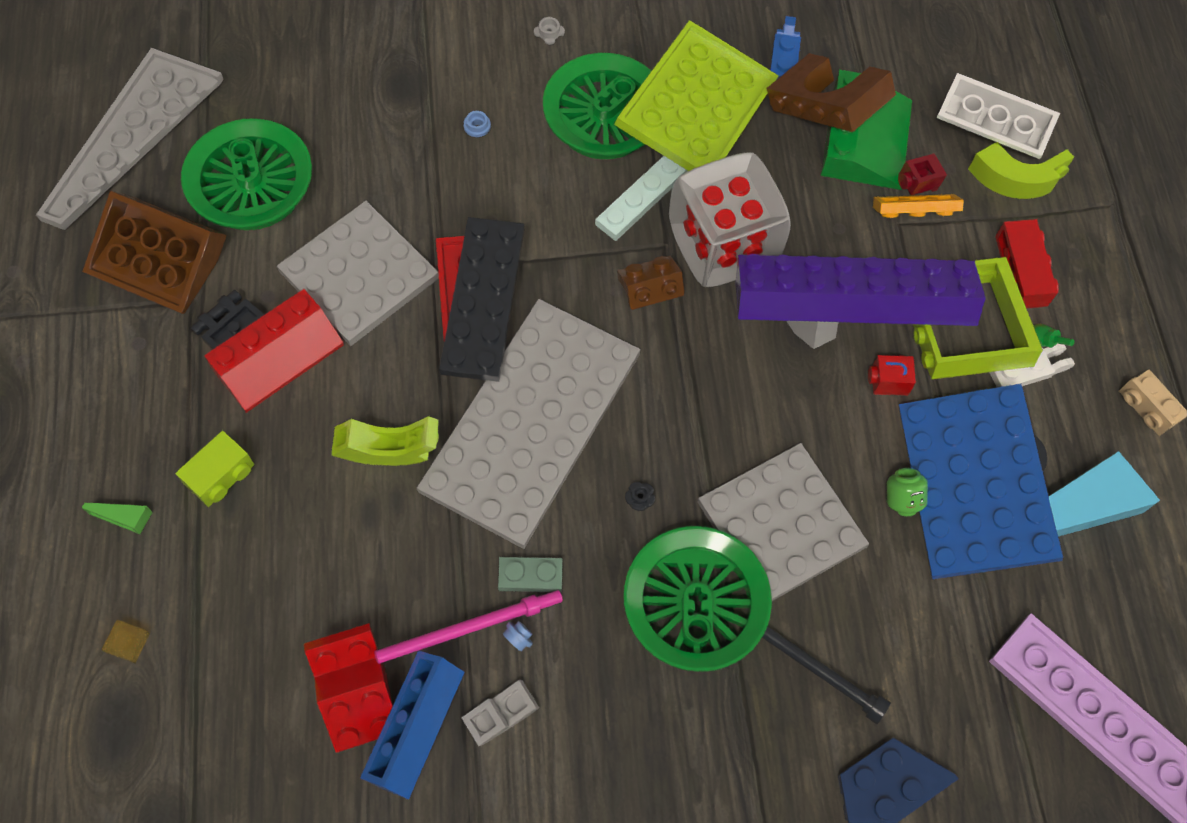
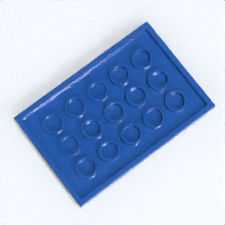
(983, 482)

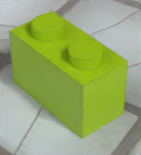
(215, 469)

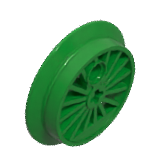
(596, 109)
(249, 176)
(696, 549)

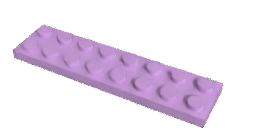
(1097, 715)

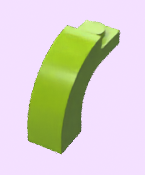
(1016, 179)
(383, 445)

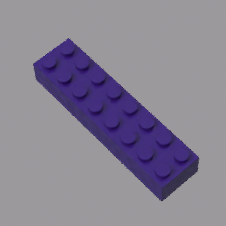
(858, 290)

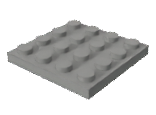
(359, 272)
(786, 519)

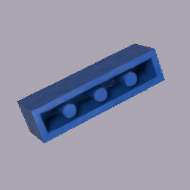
(413, 724)

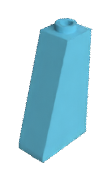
(1101, 496)

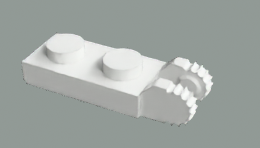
(1041, 370)

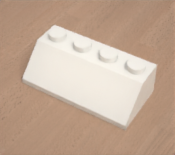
(998, 115)

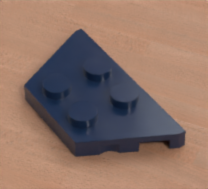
(890, 784)

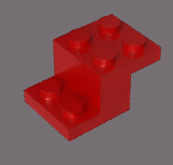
(350, 686)

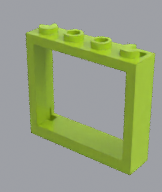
(1016, 317)

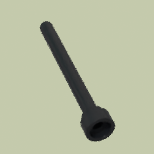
(873, 706)

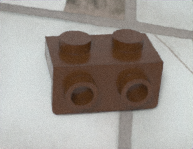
(651, 282)

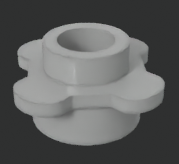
(549, 30)

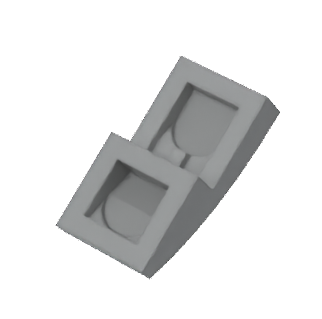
(500, 713)

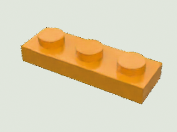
(918, 205)

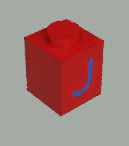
(892, 375)

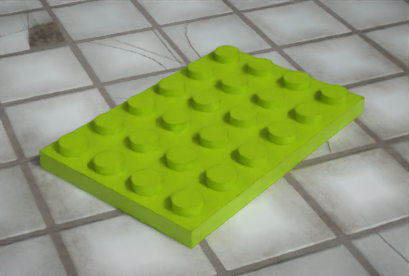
(696, 99)

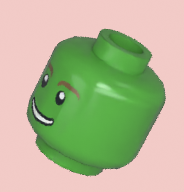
(907, 492)

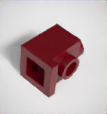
(917, 177)

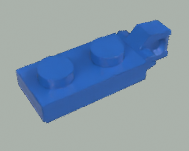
(785, 47)

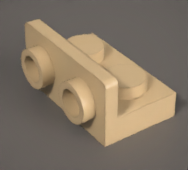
(1153, 402)

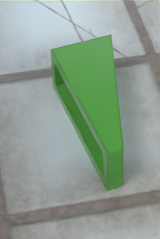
(126, 516)

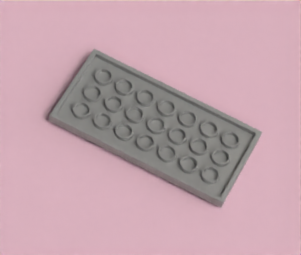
(530, 425)

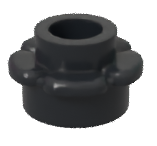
(640, 503)

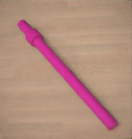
(528, 606)

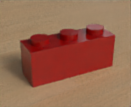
(1031, 265)

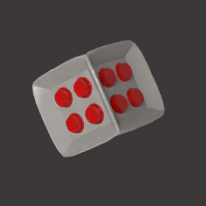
(725, 213)

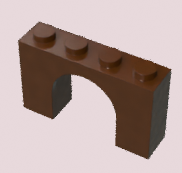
(846, 108)

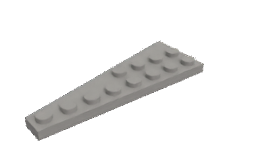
(144, 112)

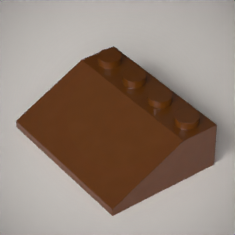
(152, 251)

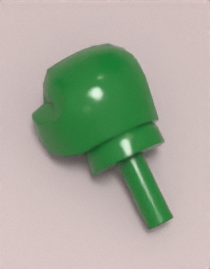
(1050, 337)

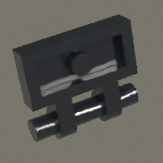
(236, 320)

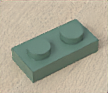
(530, 574)

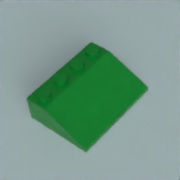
(875, 149)

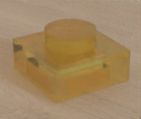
(125, 641)

